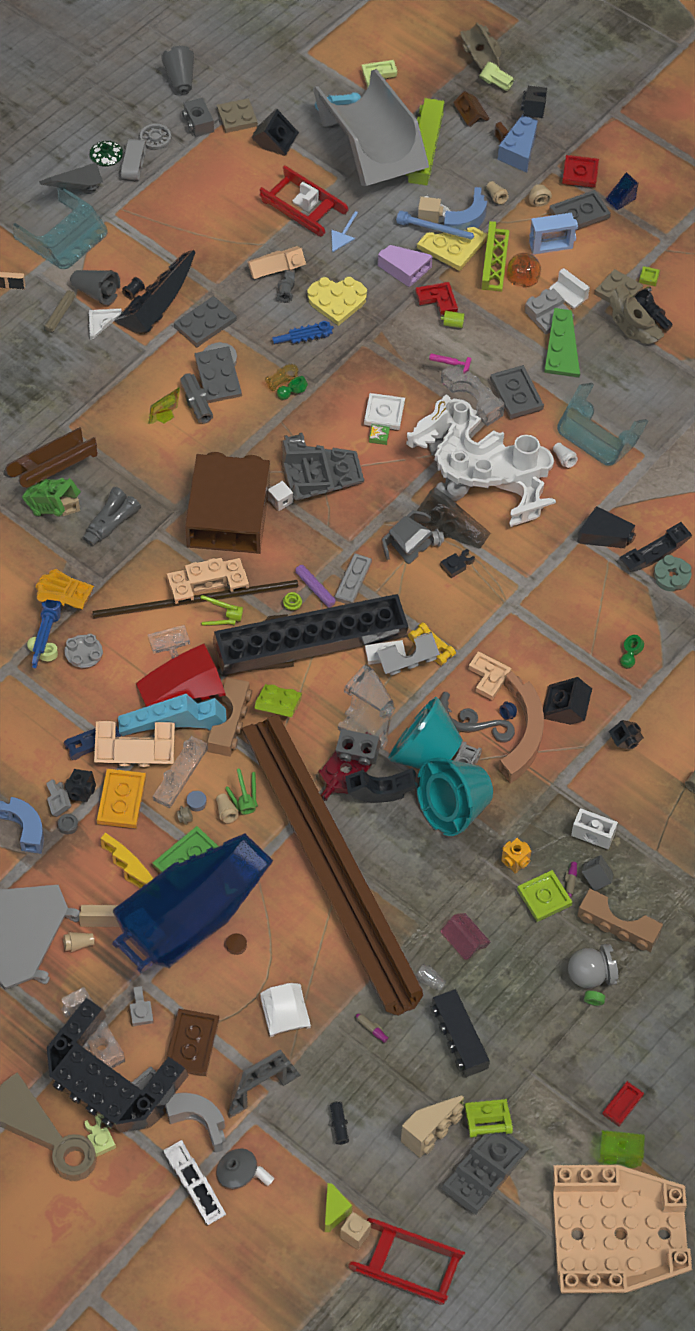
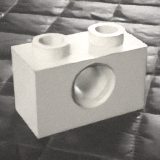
(594, 828)

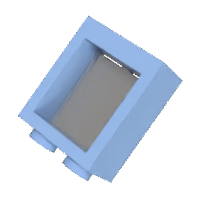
(552, 233)

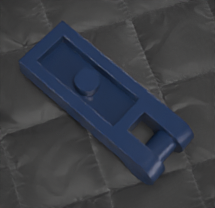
(87, 743)

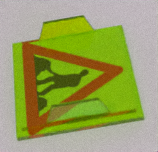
(163, 408)

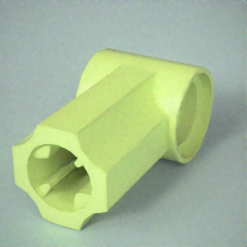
(493, 74)

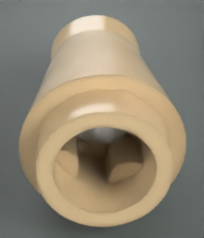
(497, 193)
(227, 811)
(76, 941)

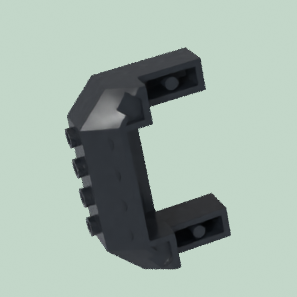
(101, 1087)

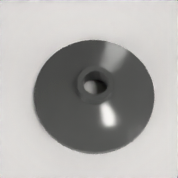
(241, 1173)

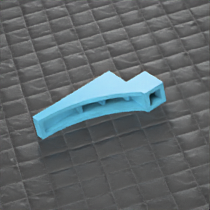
(181, 710)

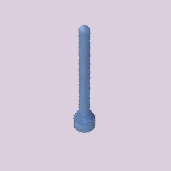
(405, 218)

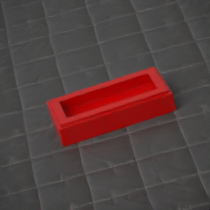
(623, 1103)

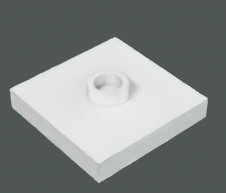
(384, 411)

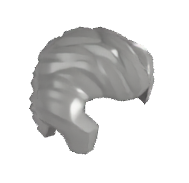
(453, 490)

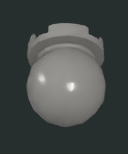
(591, 967)

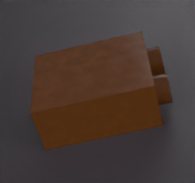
(228, 503)

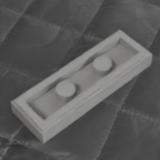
(353, 579)

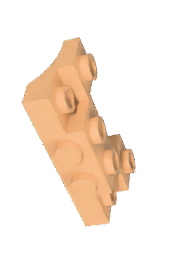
(206, 576)
(134, 749)

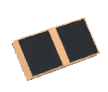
(12, 280)

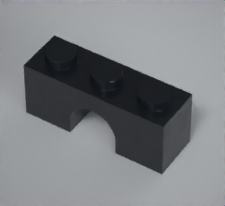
(534, 101)

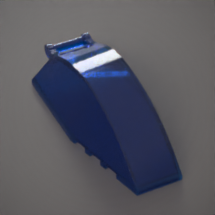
(189, 902)

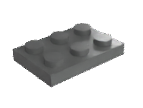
(585, 208)
(205, 321)
(218, 374)
(517, 391)

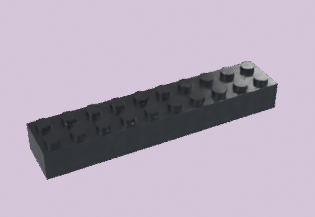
(310, 634)

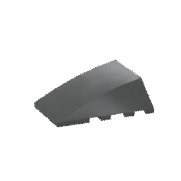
(318, 470)
(274, 1064)

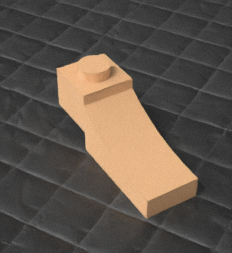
(277, 262)

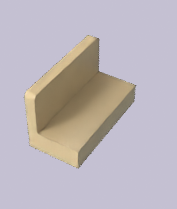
(97, 916)

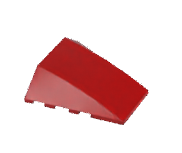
(187, 674)

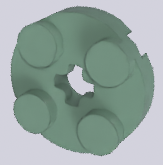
(676, 565)

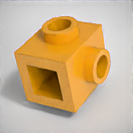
(516, 855)

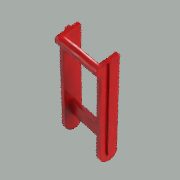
(311, 220)
(382, 1250)

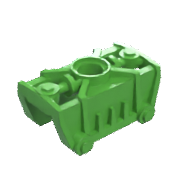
(44, 496)

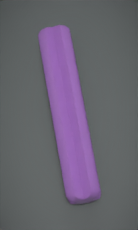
(315, 586)

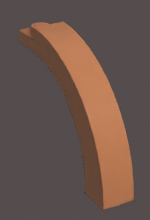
(524, 754)

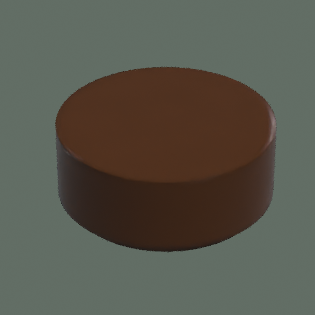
(236, 944)

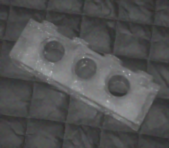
(112, 1054)

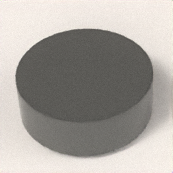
(68, 824)

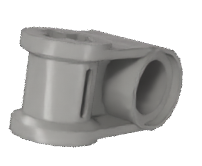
(468, 754)

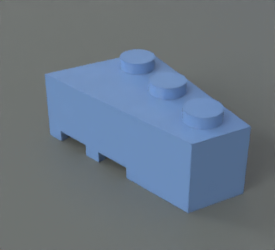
(519, 143)

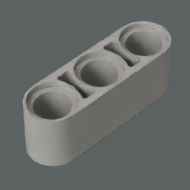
(133, 159)

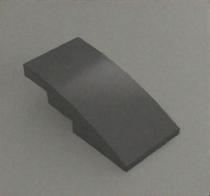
(484, 1170)

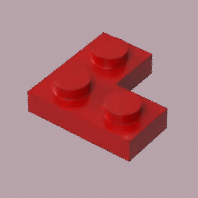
(438, 293)

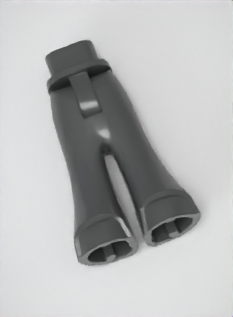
(113, 513)

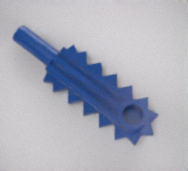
(319, 330)

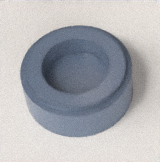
(196, 801)

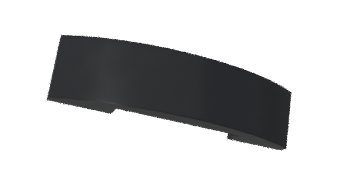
(658, 549)

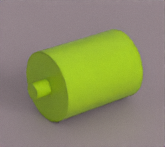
(453, 319)

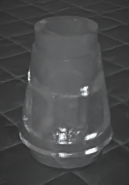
(430, 978)

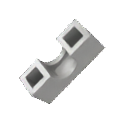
(425, 650)

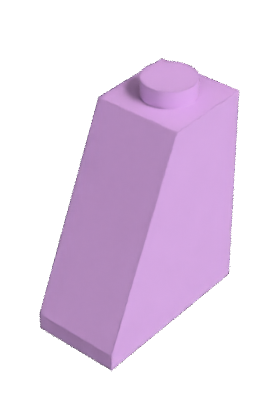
(404, 263)

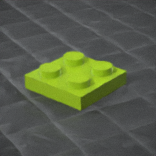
(278, 700)
(544, 896)

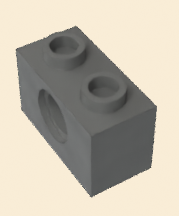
(198, 117)

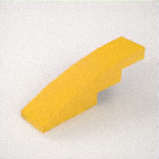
(133, 869)

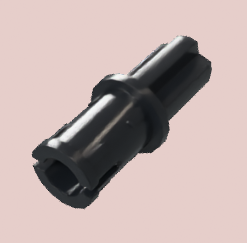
(339, 1123)

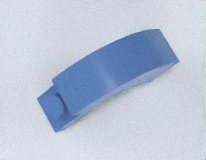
(470, 217)
(27, 817)

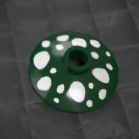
(106, 153)

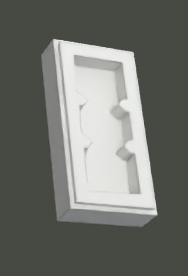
(372, 654)

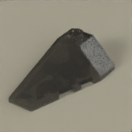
(452, 520)

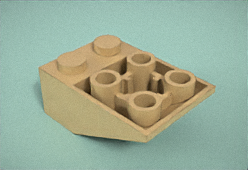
(429, 1124)

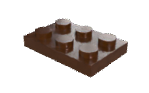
(193, 1040)

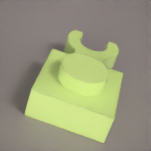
(100, 1138)

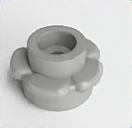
(436, 538)

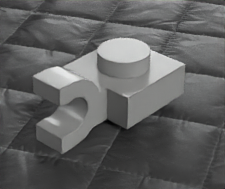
(59, 799)
(141, 1011)

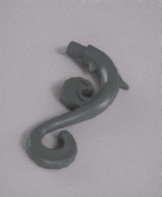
(472, 725)

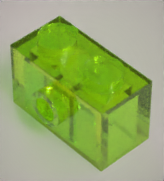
(621, 1148)

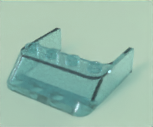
(70, 237)

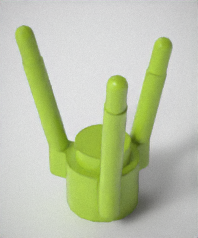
(233, 612)

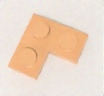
(492, 672)

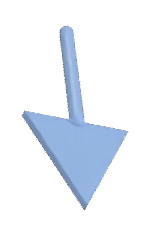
(340, 239)

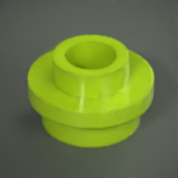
(292, 597)

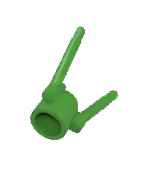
(246, 803)

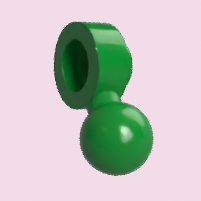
(296, 385)
(628, 659)

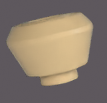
(539, 195)

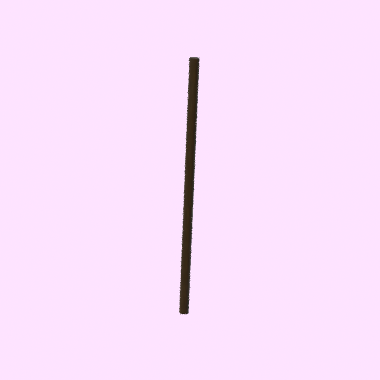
(197, 598)

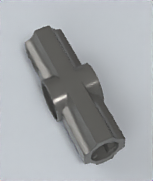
(196, 398)

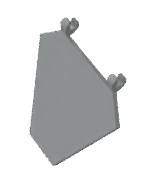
(27, 929)

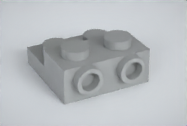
(542, 308)

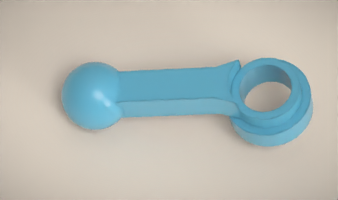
(343, 99)

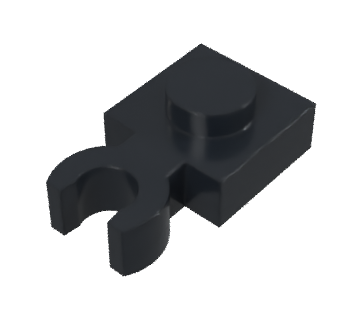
(456, 564)

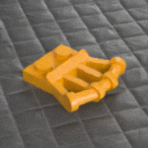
(63, 588)

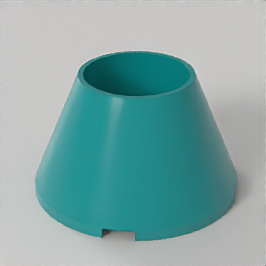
(427, 738)
(453, 794)

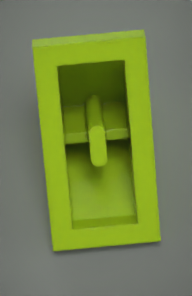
(337, 1208)

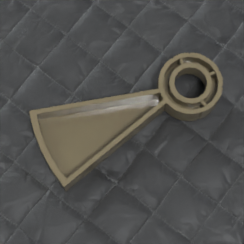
(26, 1118)

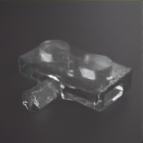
(169, 640)

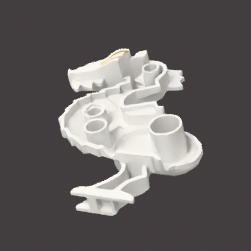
(488, 461)

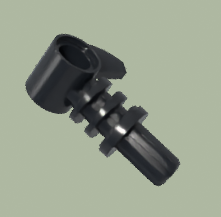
(646, 300)

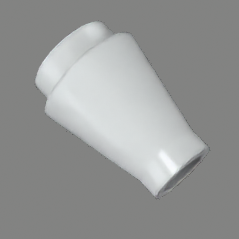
(565, 455)

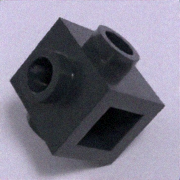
(626, 734)
(80, 785)

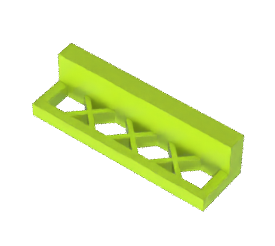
(488, 258)

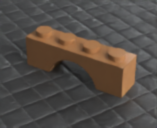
(223, 736)
(640, 932)

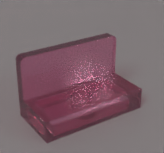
(464, 935)

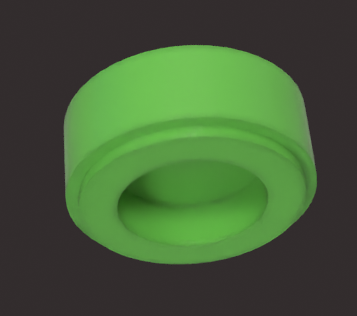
(594, 998)

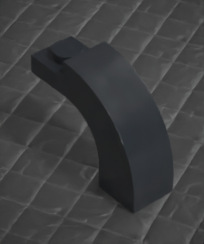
(381, 789)

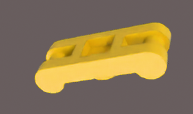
(448, 651)

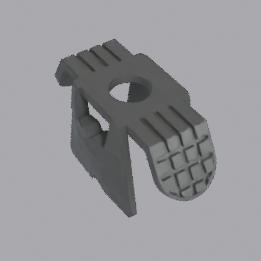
(409, 536)

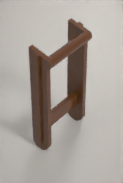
(72, 450)

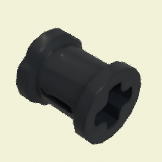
(133, 288)

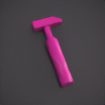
(452, 361)

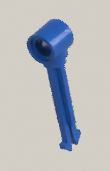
(50, 613)

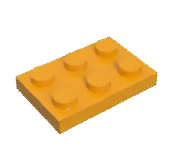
(121, 798)

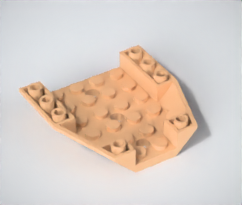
(611, 1199)

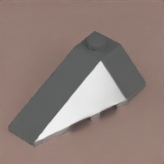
(77, 179)

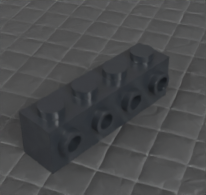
(460, 1033)

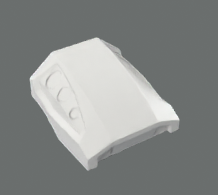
(284, 1008)

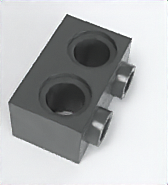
(360, 742)

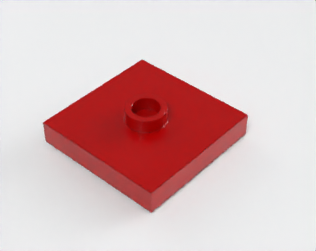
(580, 171)

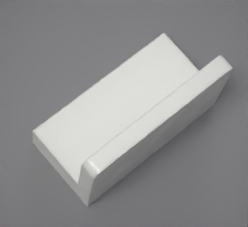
(571, 289)

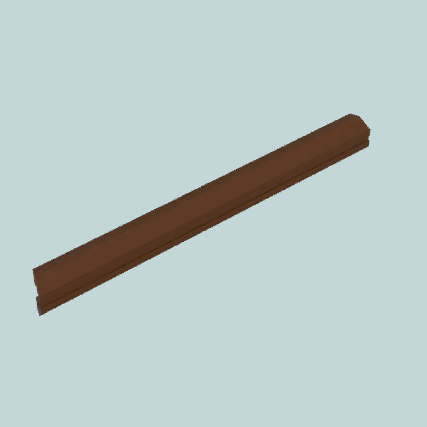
(334, 866)

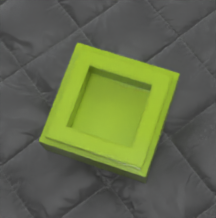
(649, 276)

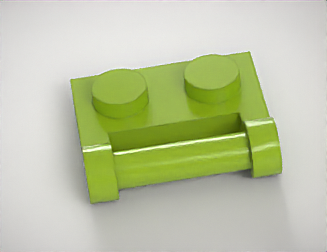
(486, 1113)

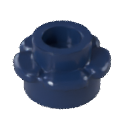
(508, 710)

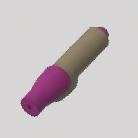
(571, 878)
(374, 1028)

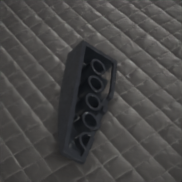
(149, 307)

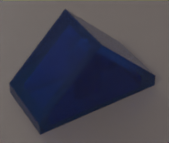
(623, 192)

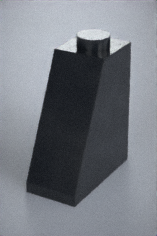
(606, 530)

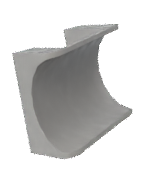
(380, 131)

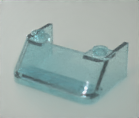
(583, 432)

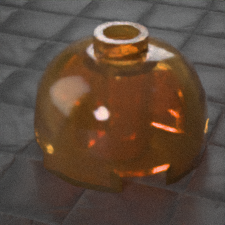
(524, 270)

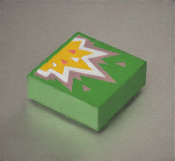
(379, 434)

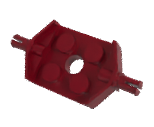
(332, 775)

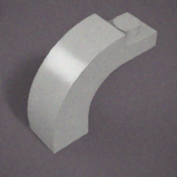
(195, 1107)

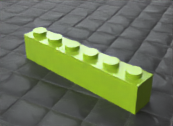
(429, 126)

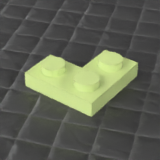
(385, 68)

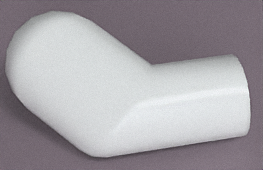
(263, 1175)

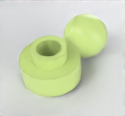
(50, 650)

